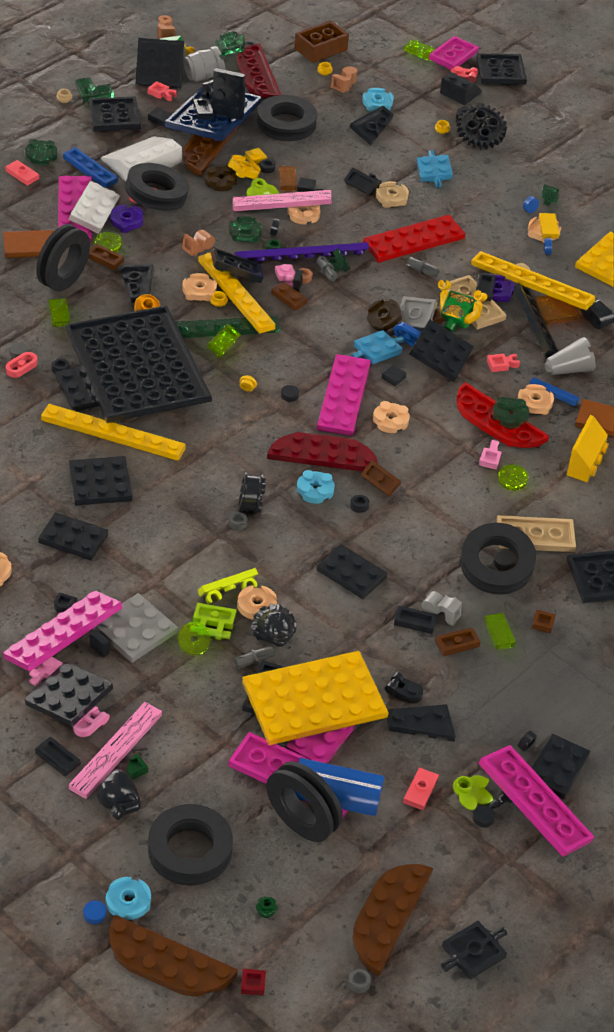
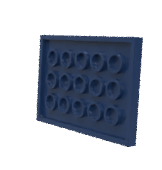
(218, 128)

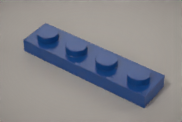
(90, 167)

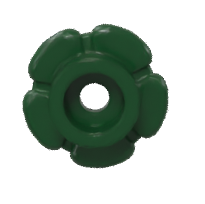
(263, 911)

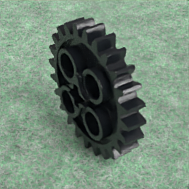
(489, 134)

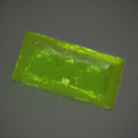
(419, 49)
(223, 340)

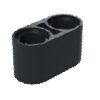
(598, 314)

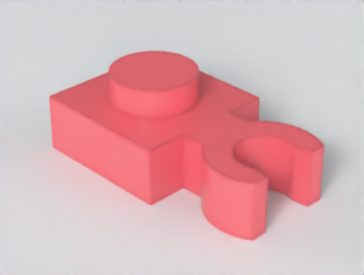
(160, 90)
(500, 362)

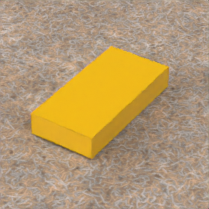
(548, 225)

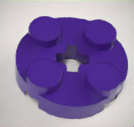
(132, 220)
(504, 291)

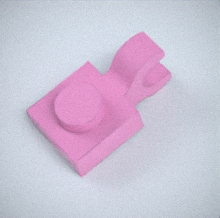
(285, 273)
(491, 457)
(44, 670)

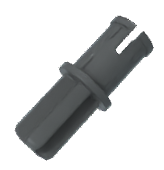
(422, 267)
(327, 269)
(254, 657)

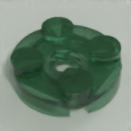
(230, 43)
(48, 150)
(251, 234)
(504, 406)

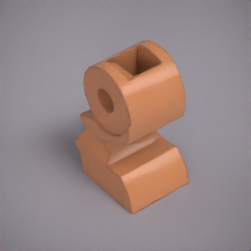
(165, 27)
(344, 82)
(201, 241)

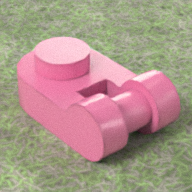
(88, 725)

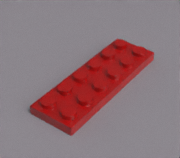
(414, 238)

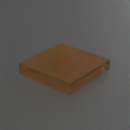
(555, 310)

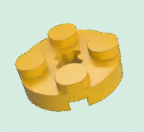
(243, 167)

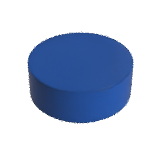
(531, 204)
(547, 246)
(94, 912)

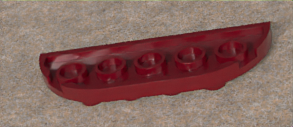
(259, 77)
(322, 451)

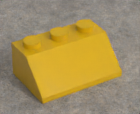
(588, 451)

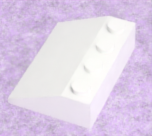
(152, 150)

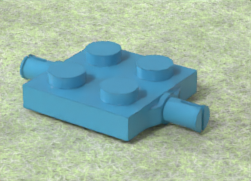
(434, 168)
(378, 347)

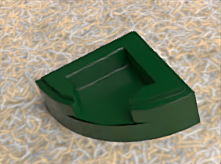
(136, 767)

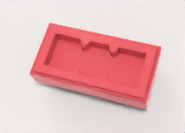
(22, 172)
(421, 789)

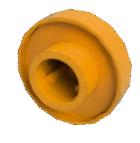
(146, 302)

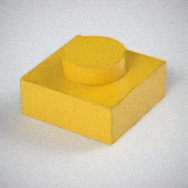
(255, 155)

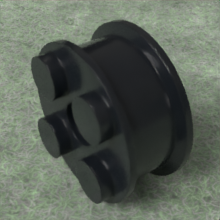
(250, 492)

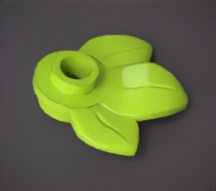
(260, 187)
(474, 791)

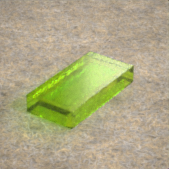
(59, 312)
(499, 631)

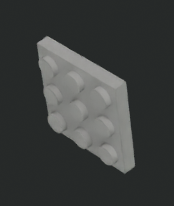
(137, 628)

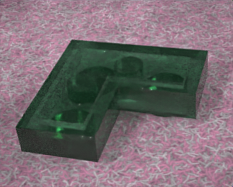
(88, 90)

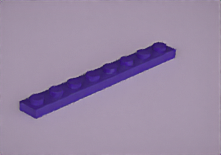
(309, 252)

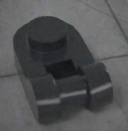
(411, 691)

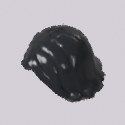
(274, 625)

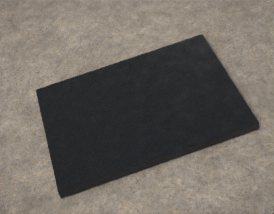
(137, 364)

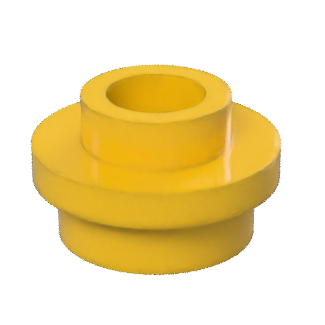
(324, 68)
(442, 126)
(219, 299)
(247, 383)

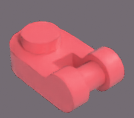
(470, 74)

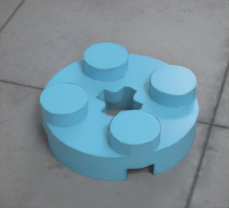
(376, 98)
(322, 480)
(128, 910)

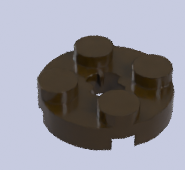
(220, 178)
(387, 322)

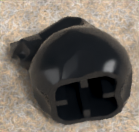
(119, 794)

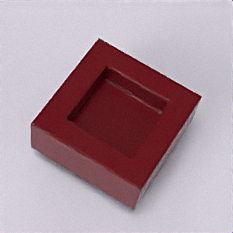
(253, 982)

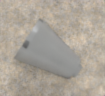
(572, 359)

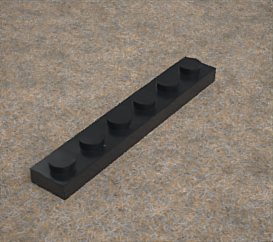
(536, 319)

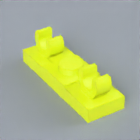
(228, 584)

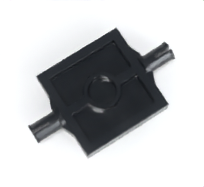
(474, 949)

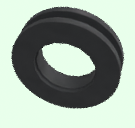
(287, 130)
(153, 198)
(51, 252)
(493, 581)
(315, 790)
(183, 870)

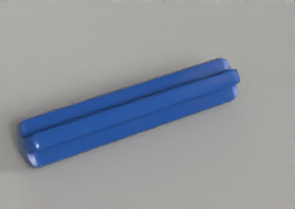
(557, 392)

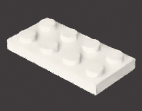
(94, 207)

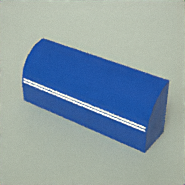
(353, 788)

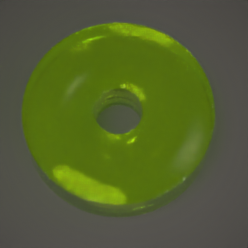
(109, 240)
(513, 477)
(194, 647)

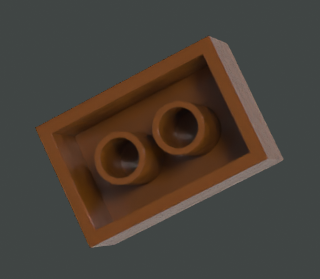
(321, 41)

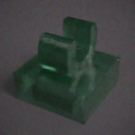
(550, 194)
(339, 261)

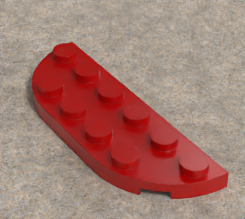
(478, 410)

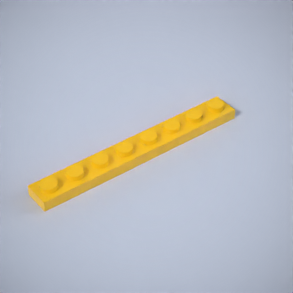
(533, 280)
(239, 296)
(113, 432)

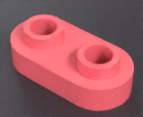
(21, 364)

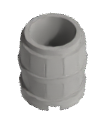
(201, 64)

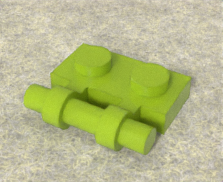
(215, 616)

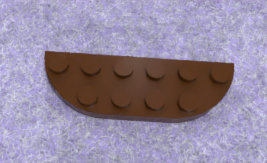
(202, 151)
(387, 913)
(166, 960)

